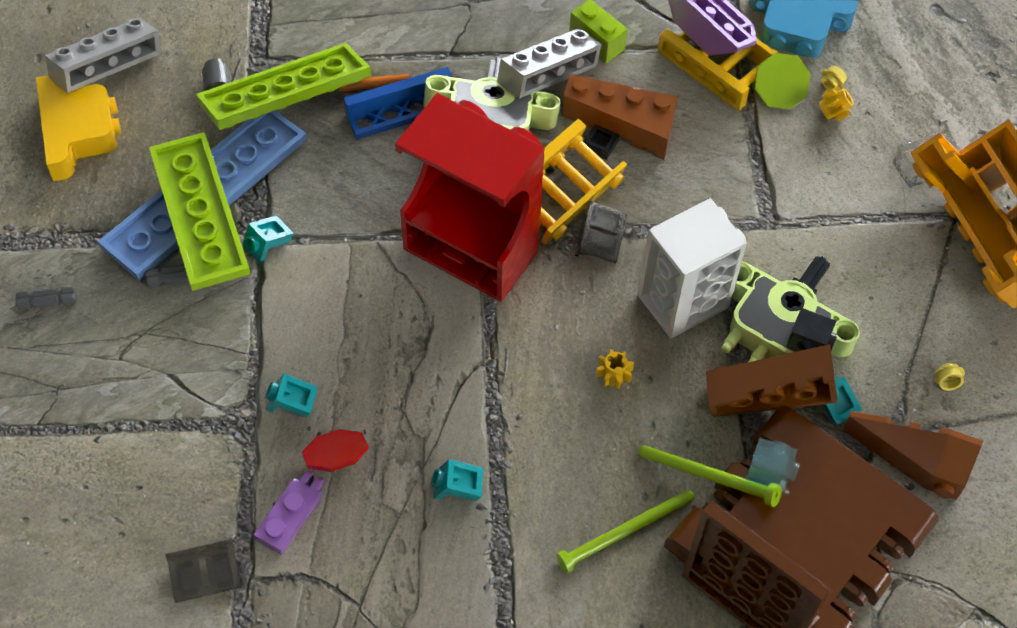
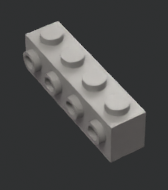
(102, 54)
(548, 63)

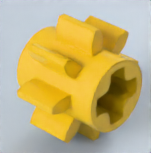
(836, 104)
(614, 369)

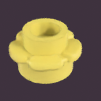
(833, 77)
(949, 376)

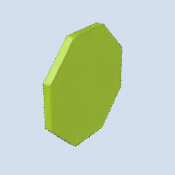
(782, 81)

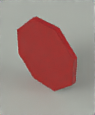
(335, 450)

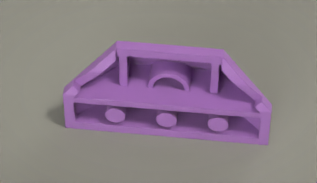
(713, 25)

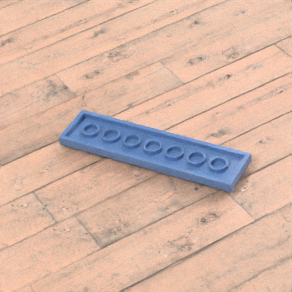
(241, 161)

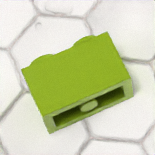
(601, 27)

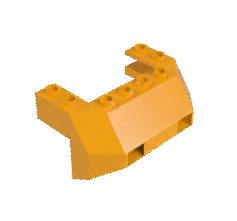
(969, 186)

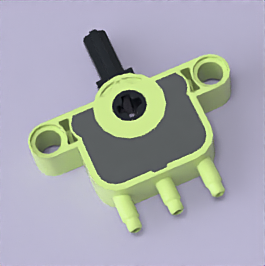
(533, 111)
(771, 307)

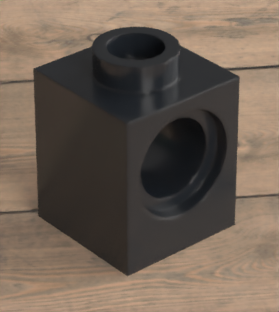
(811, 331)

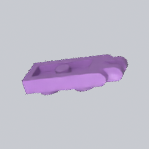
(289, 513)

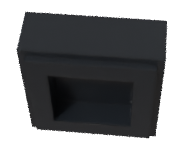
(602, 141)

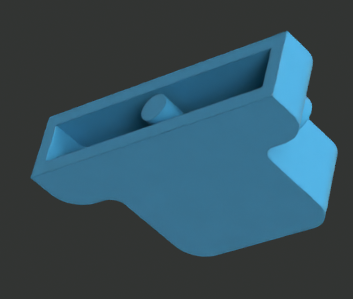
(803, 24)

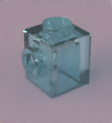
(773, 463)

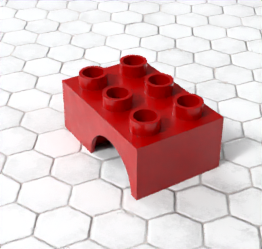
(474, 196)

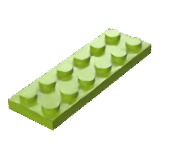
(283, 86)
(199, 211)

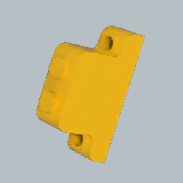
(75, 125)

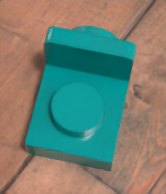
(265, 235)
(291, 395)
(846, 402)
(457, 480)

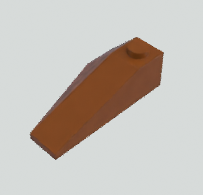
(930, 458)

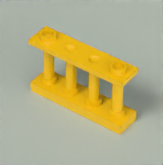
(713, 75)
(554, 156)

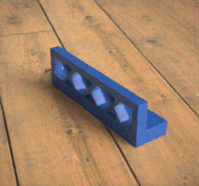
(391, 97)

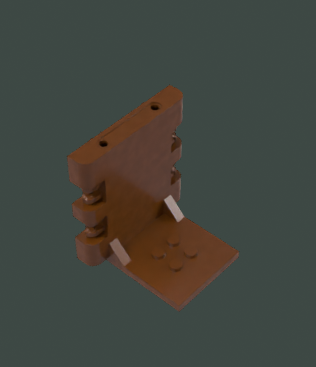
(818, 542)

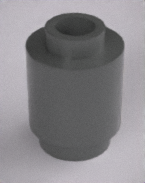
(215, 74)

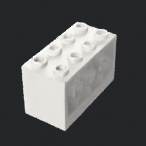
(691, 267)

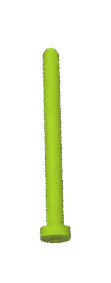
(770, 493)
(567, 560)

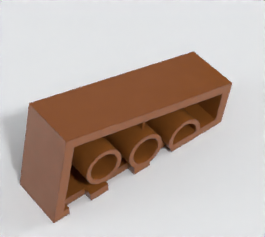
(631, 112)
(772, 382)

